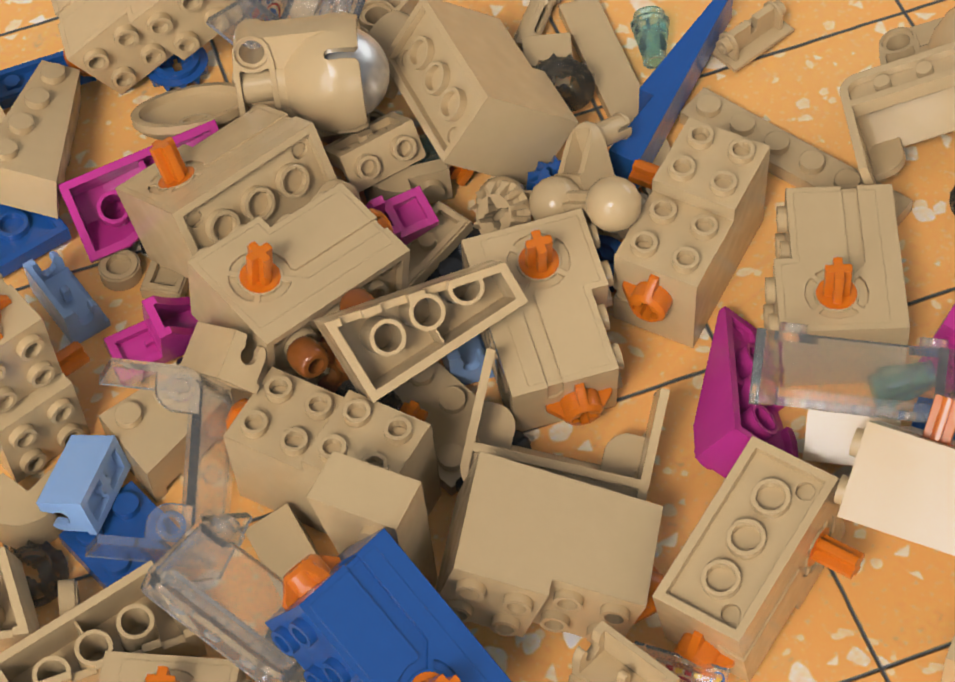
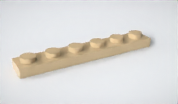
(789, 156)

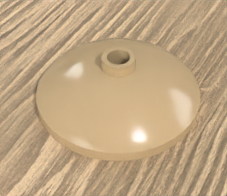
(186, 109)

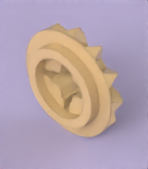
(500, 195)

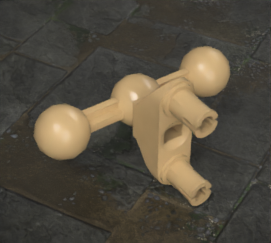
(587, 181)

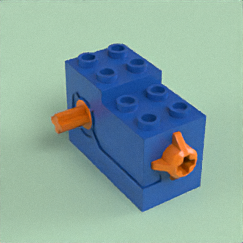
(374, 621)

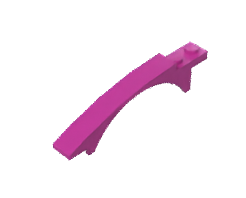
(169, 320)

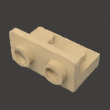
(378, 151)

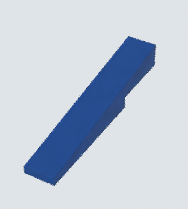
(669, 88)

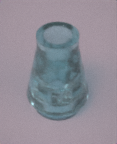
(651, 34)

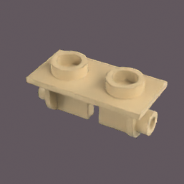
(753, 36)

